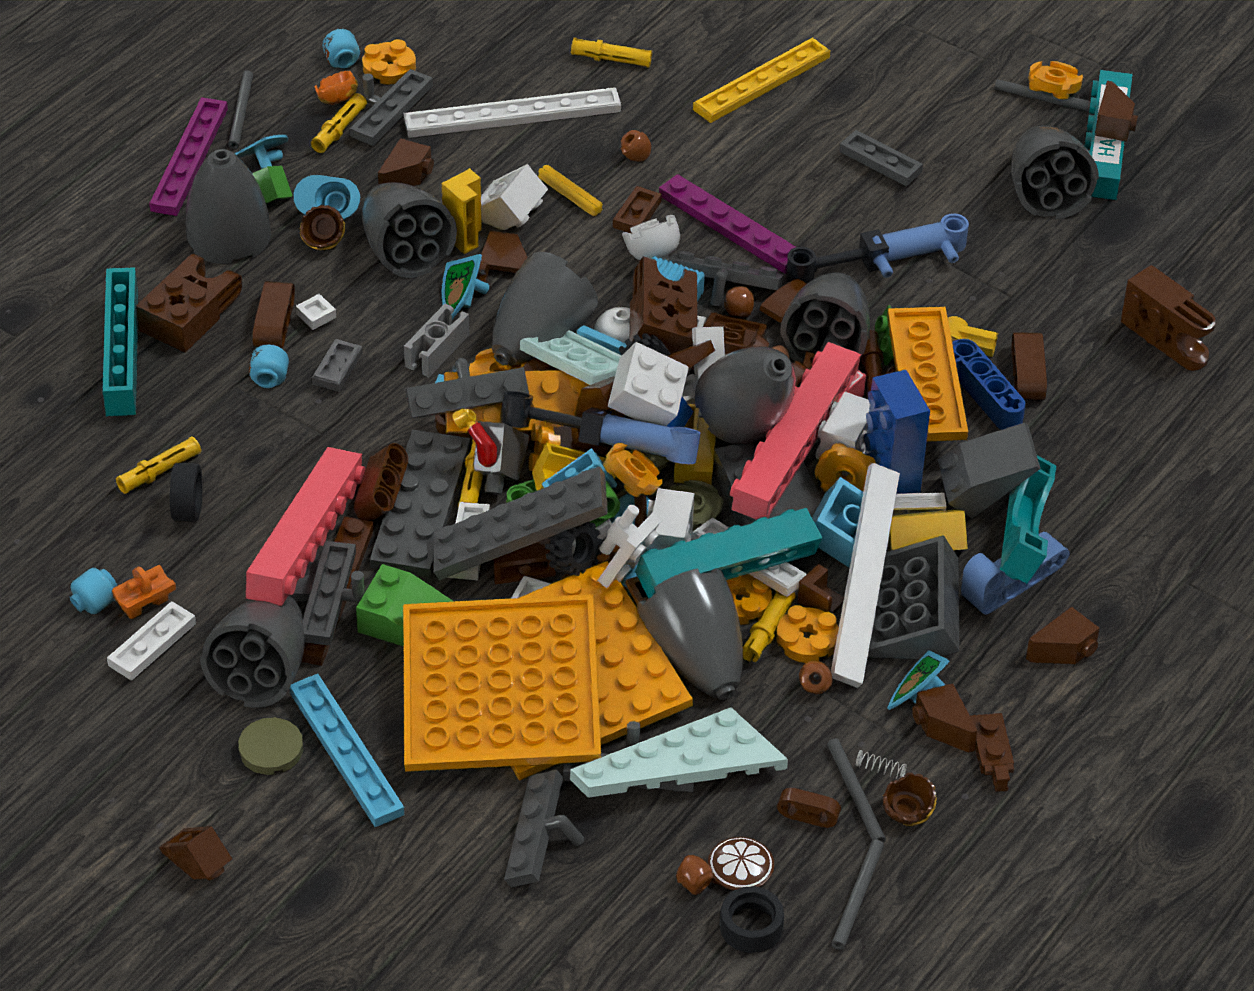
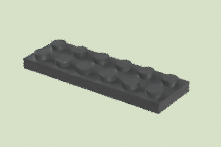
(421, 503)
(520, 523)

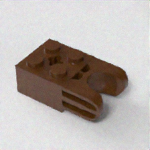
(187, 303)
(663, 306)
(1167, 317)

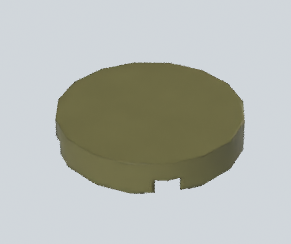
(706, 501)
(270, 745)

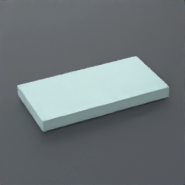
(574, 356)

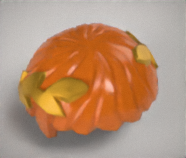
(337, 88)

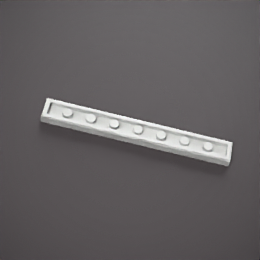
(512, 112)
(864, 575)

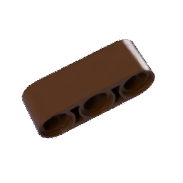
(273, 314)
(1029, 365)
(381, 482)

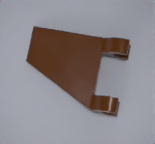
(501, 253)

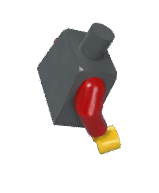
(498, 449)

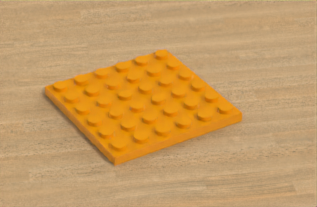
(631, 666)
(500, 683)

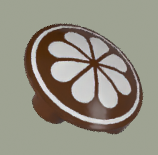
(741, 863)

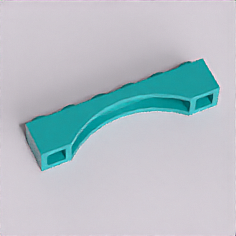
(1022, 545)

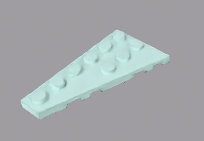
(686, 754)

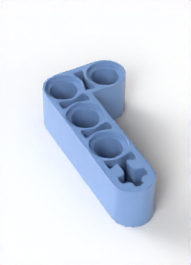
(991, 588)

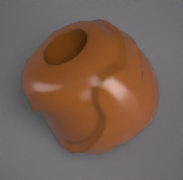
(636, 146)
(739, 302)
(812, 685)
(694, 874)

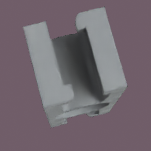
(436, 340)

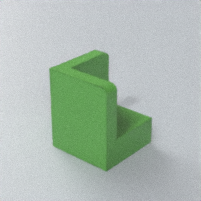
(273, 183)

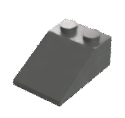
(988, 468)

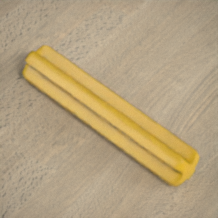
(570, 190)

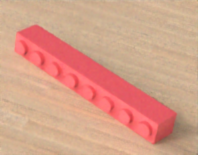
(794, 436)
(304, 526)

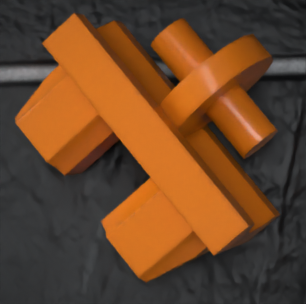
(143, 589)

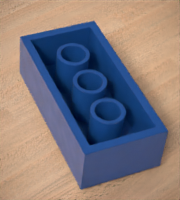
(898, 428)

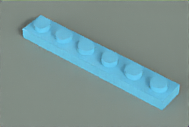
(346, 750)

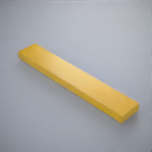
(761, 80)

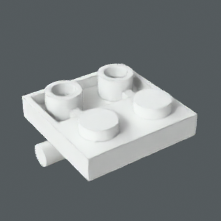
(631, 543)

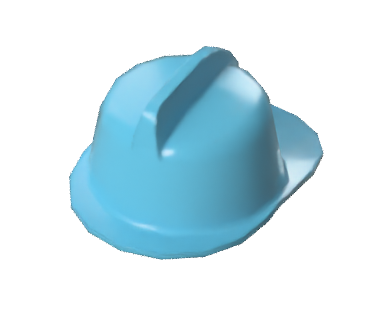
(327, 190)

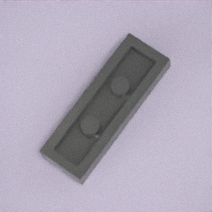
(881, 158)

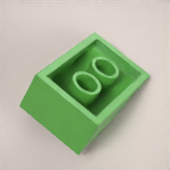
(382, 604)

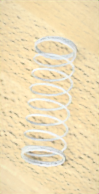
(861, 758)

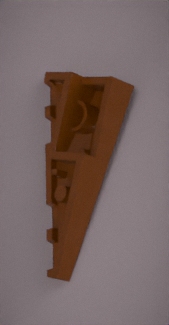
(598, 394)

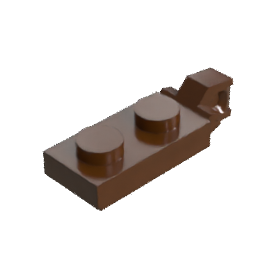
(993, 749)

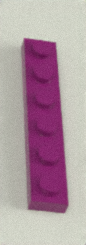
(188, 156)
(727, 221)

